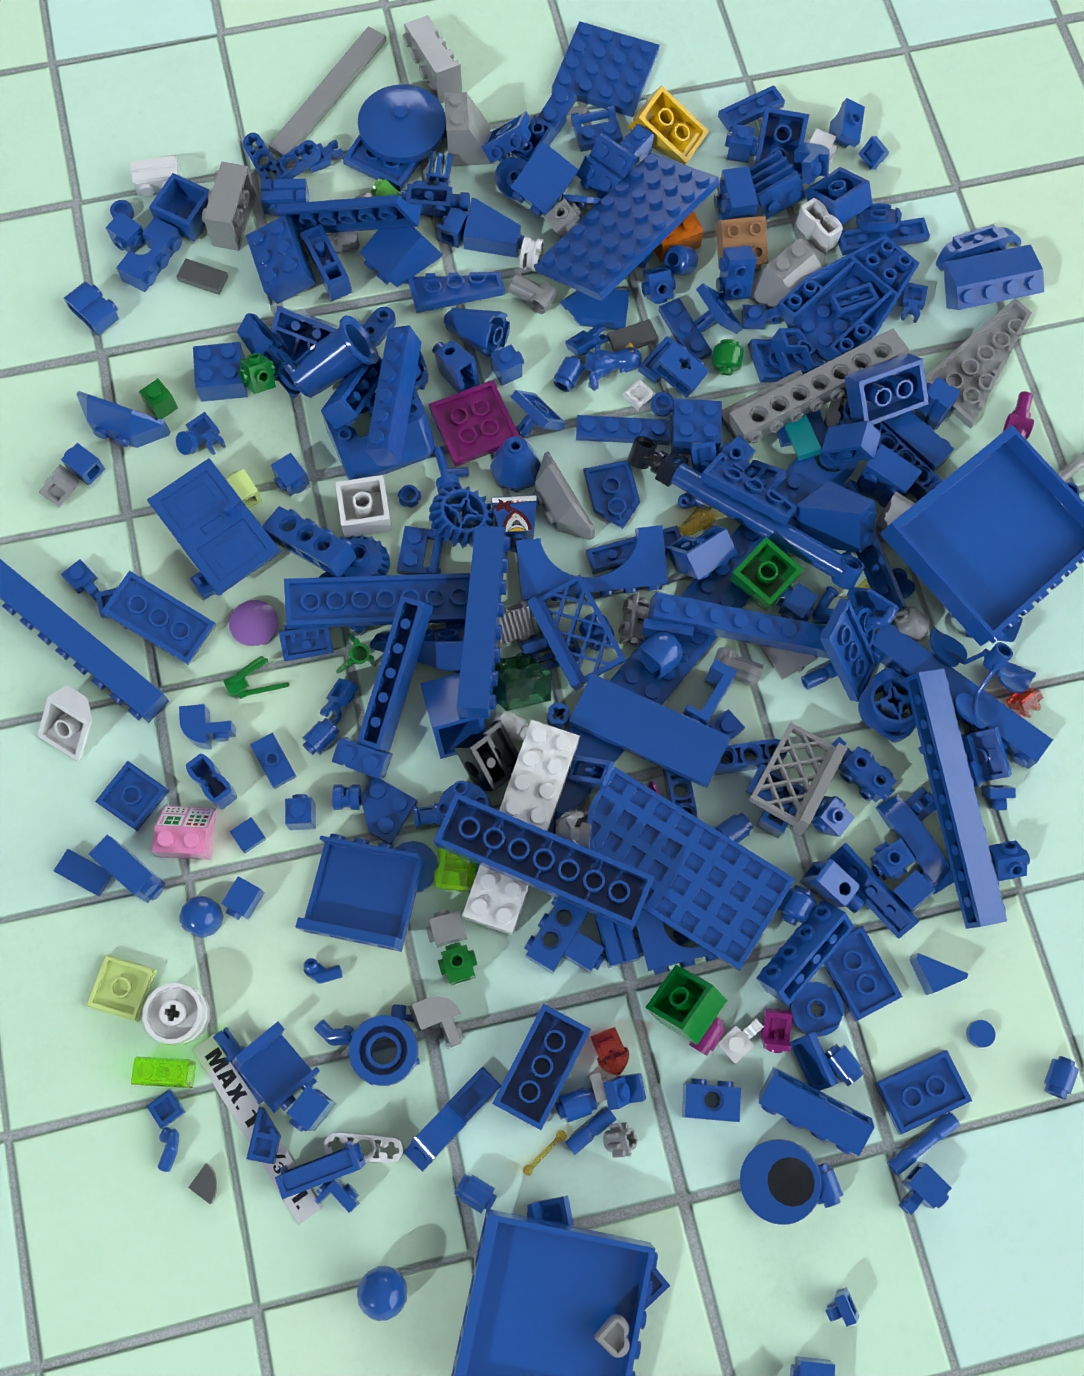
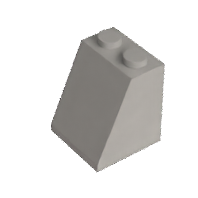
(465, 130)

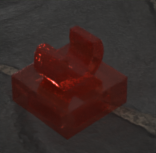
(1025, 701)

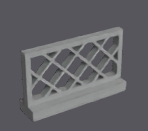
(814, 791)

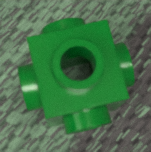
(257, 373)
(459, 973)

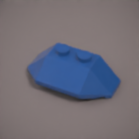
(299, 331)
(120, 422)

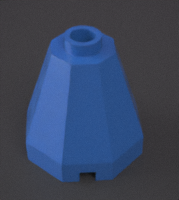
(515, 464)

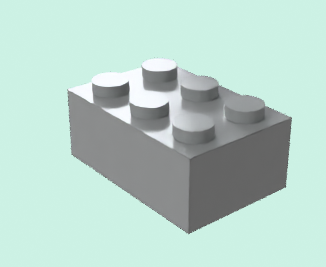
(229, 205)

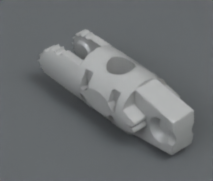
(341, 242)

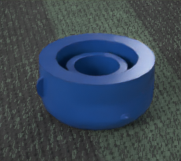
(361, 1050)

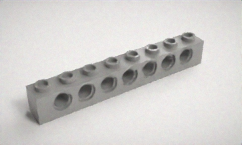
(764, 408)

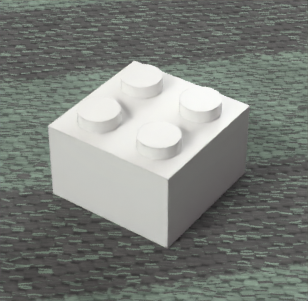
(363, 506)

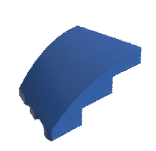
(783, 355)
(985, 755)

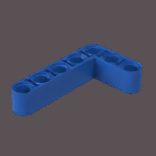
(735, 753)

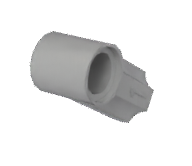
(537, 295)
(747, 670)

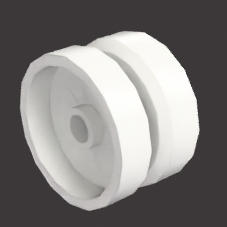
(160, 1012)

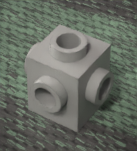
(563, 217)

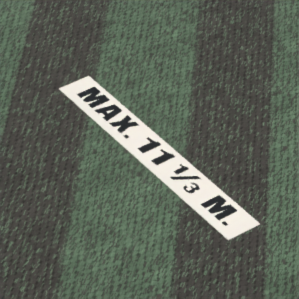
(244, 1111)

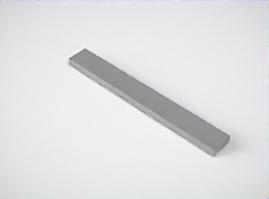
(328, 92)

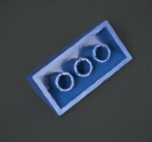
(992, 277)

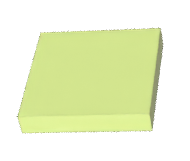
(121, 988)

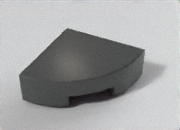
(205, 1184)

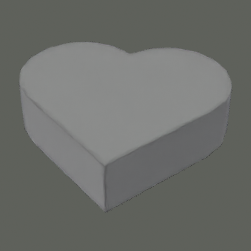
(613, 1336)

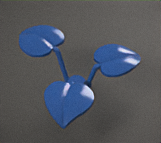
(996, 661)

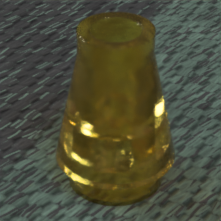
(697, 521)

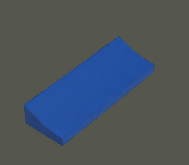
(353, 214)
(649, 730)

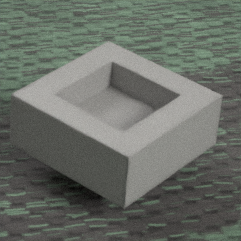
(597, 1086)

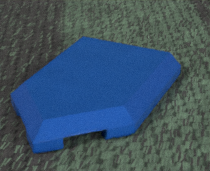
(589, 311)
(612, 491)

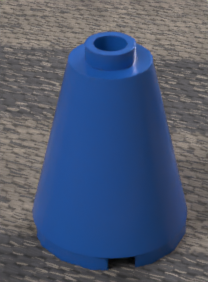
(479, 328)

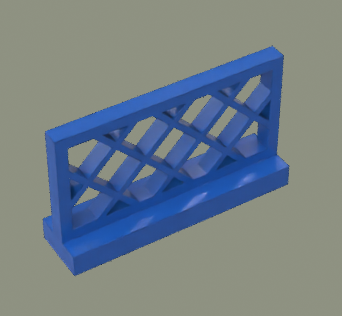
(555, 637)

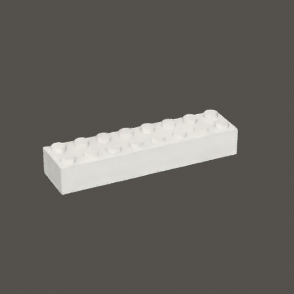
(533, 798)

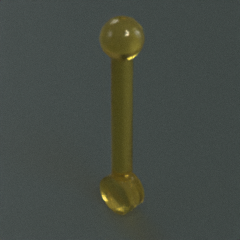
(560, 1136)

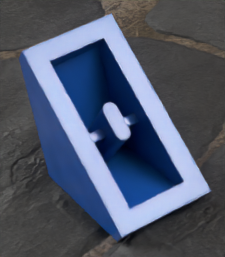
(590, 771)
(935, 974)

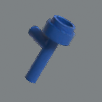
(448, 476)

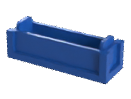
(320, 1170)

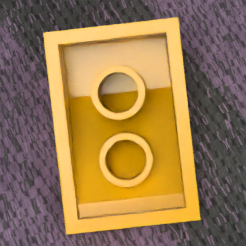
(673, 126)

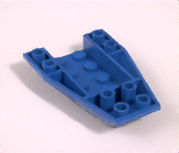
(808, 306)

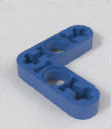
(279, 166)

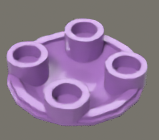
(253, 623)

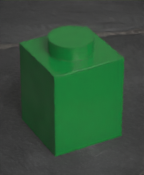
(158, 399)

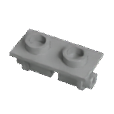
(634, 609)

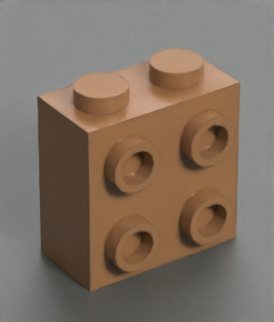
(743, 232)

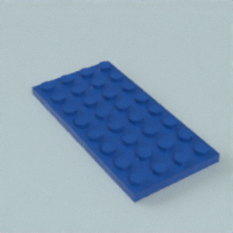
(626, 225)

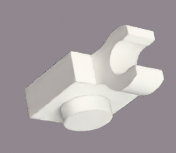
(737, 1042)

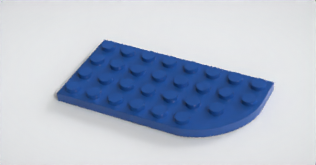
(702, 878)

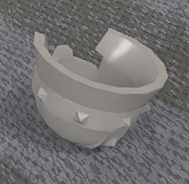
(574, 827)

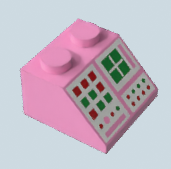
(184, 832)

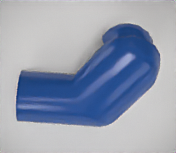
(319, 973)
(332, 1036)

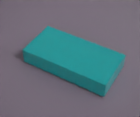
(803, 438)

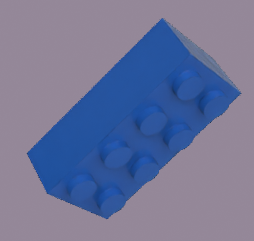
(541, 1066)

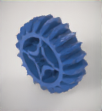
(448, 518)

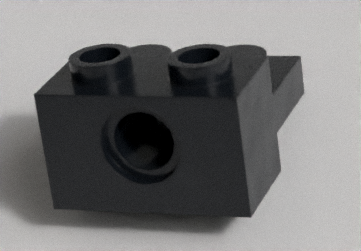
(488, 756)

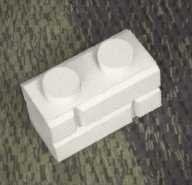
(152, 174)

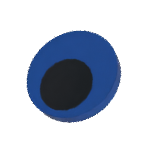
(780, 1181)

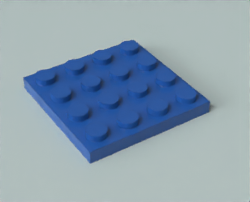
(606, 68)

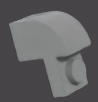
(438, 1011)

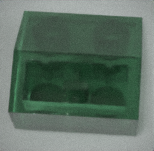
(521, 682)

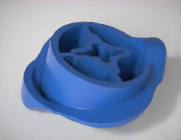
(886, 713)

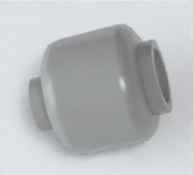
(912, 623)

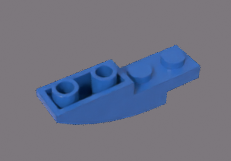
(549, 121)

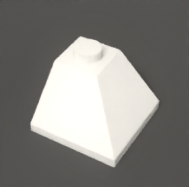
(66, 722)

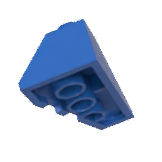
(439, 649)

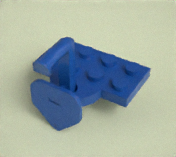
(852, 633)

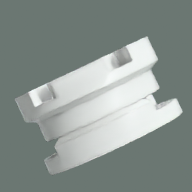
(530, 253)

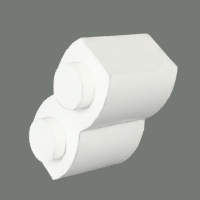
(819, 225)

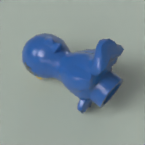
(604, 362)

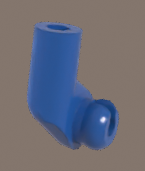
(687, 501)
(171, 1138)

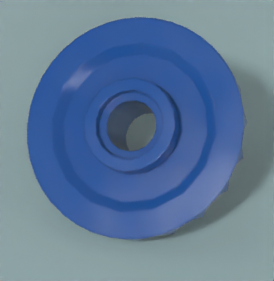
(373, 558)

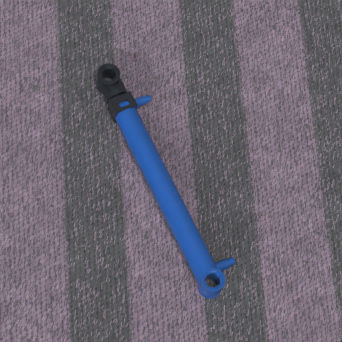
(673, 469)

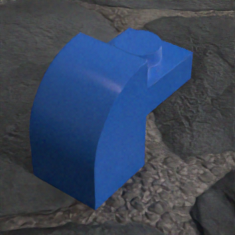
(811, 161)
(198, 729)
(434, 1138)

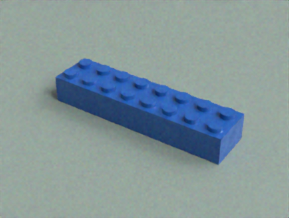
(544, 861)

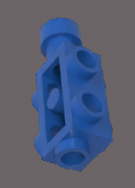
(435, 199)
(866, 776)

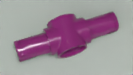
(1021, 416)

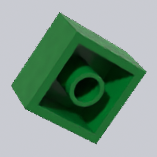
(766, 574)
(686, 1004)

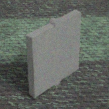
(786, 661)

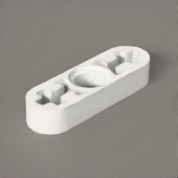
(385, 1141)

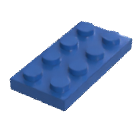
(158, 617)

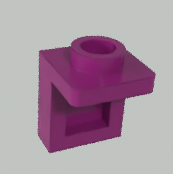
(776, 1030)

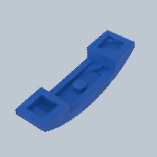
(918, 840)

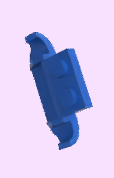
(977, 242)

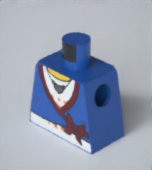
(516, 515)

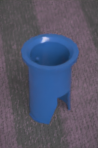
(334, 357)

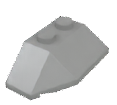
(786, 272)
(560, 502)

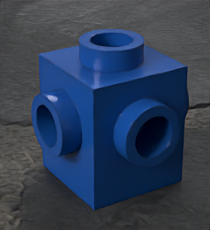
(658, 284)
(738, 452)
(832, 816)
(891, 859)
(1009, 860)

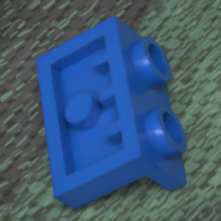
(305, 642)

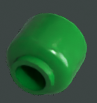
(727, 357)

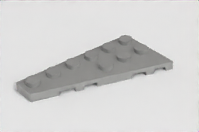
(980, 359)

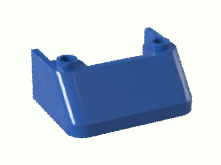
(357, 462)

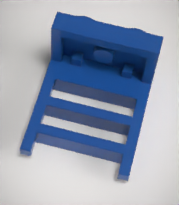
(776, 184)

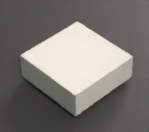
(638, 395)

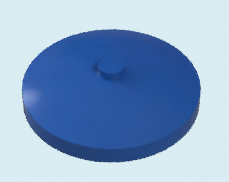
(401, 123)

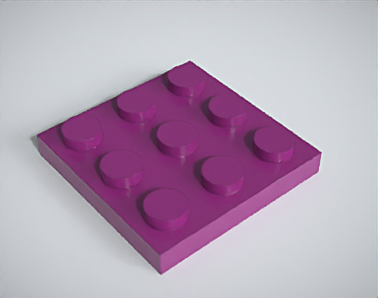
(473, 422)

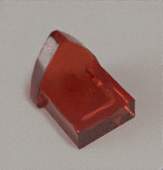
(610, 1051)

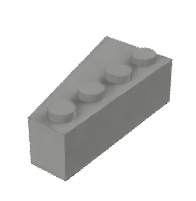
(434, 59)

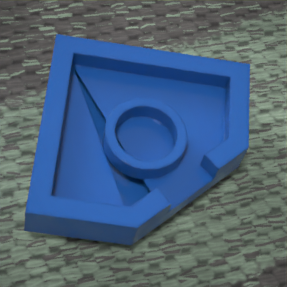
(385, 809)

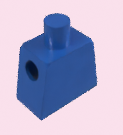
(456, 366)
(832, 885)

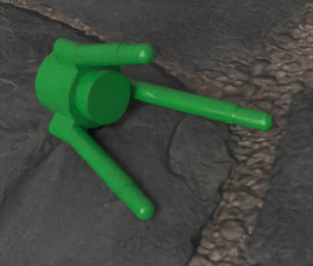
(357, 654)
(237, 682)

